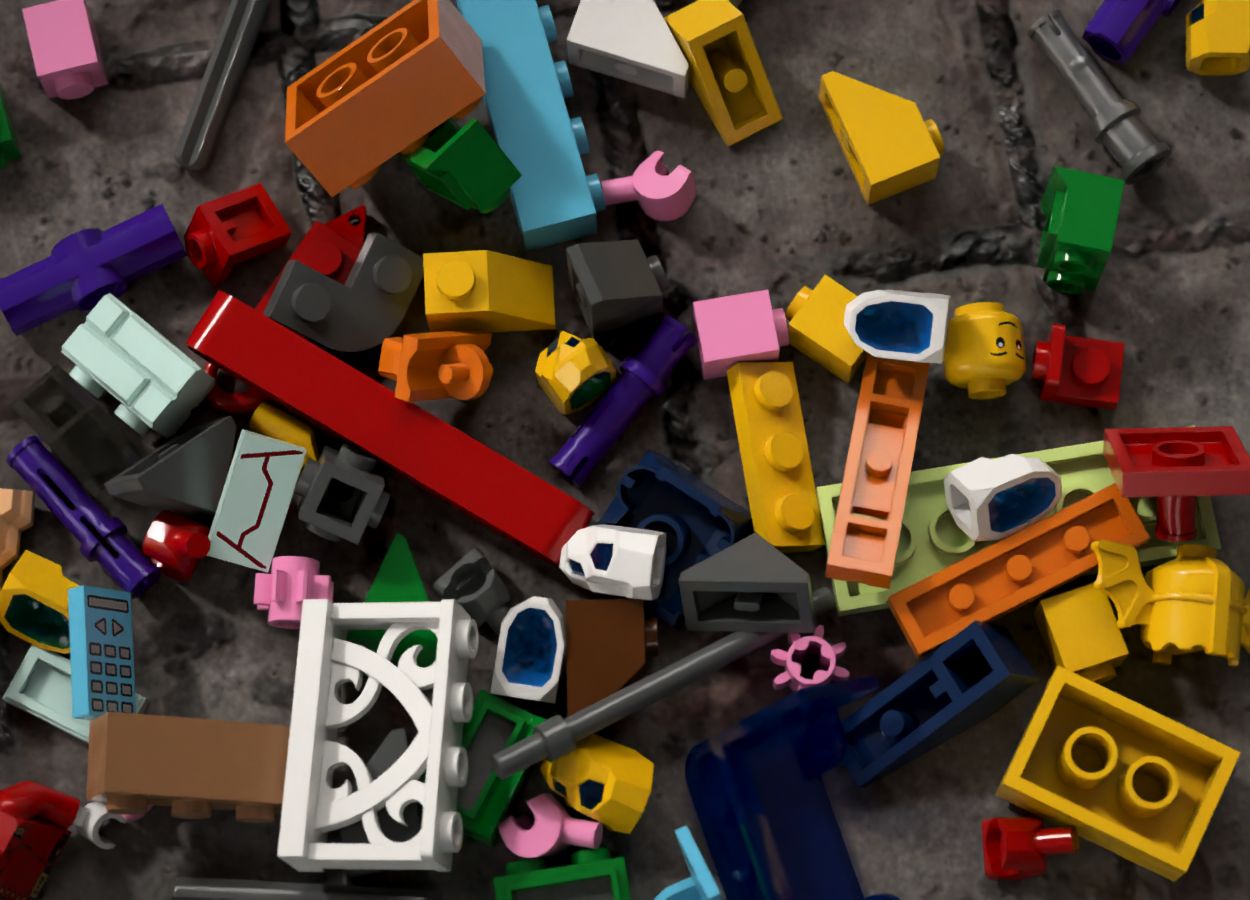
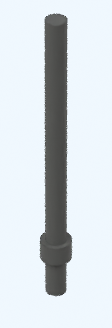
(558, 735)

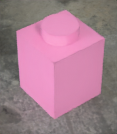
(65, 48)
(738, 331)

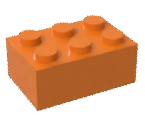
(384, 93)

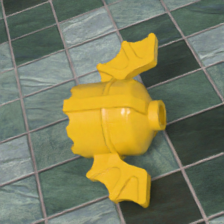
(1180, 604)

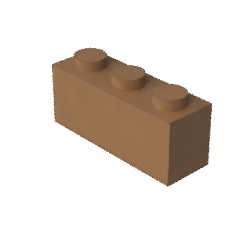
(187, 765)

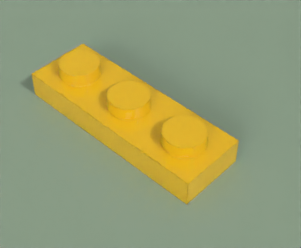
(775, 455)

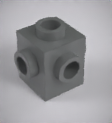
(347, 515)

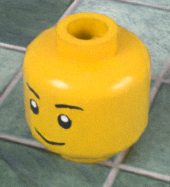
(984, 350)

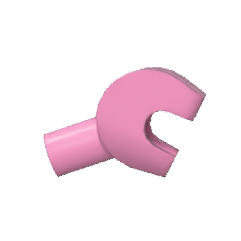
(657, 193)
(551, 831)

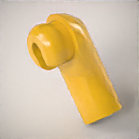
(278, 424)

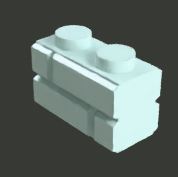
(137, 367)

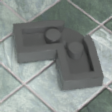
(351, 314)

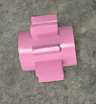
(286, 587)
(798, 652)

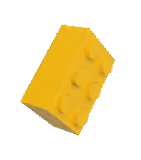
(1118, 774)

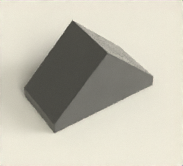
(182, 473)
(748, 591)

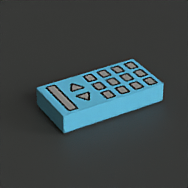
(101, 651)

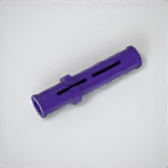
(623, 400)
(131, 568)

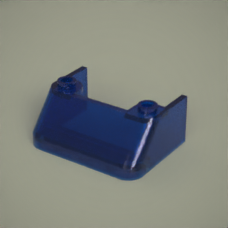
(766, 799)

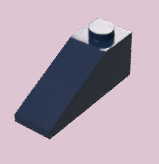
(936, 701)

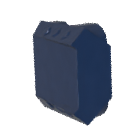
(690, 512)

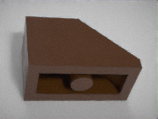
(606, 648)

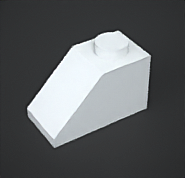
(628, 43)

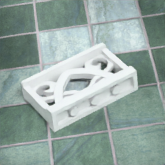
(322, 667)

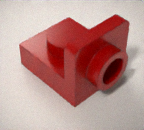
(234, 231)
(1078, 369)

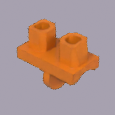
(438, 364)

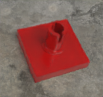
(1177, 468)

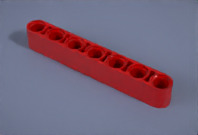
(388, 428)

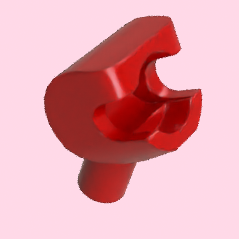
(176, 544)
(1019, 846)

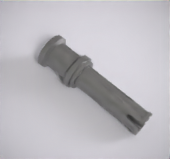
(1113, 118)

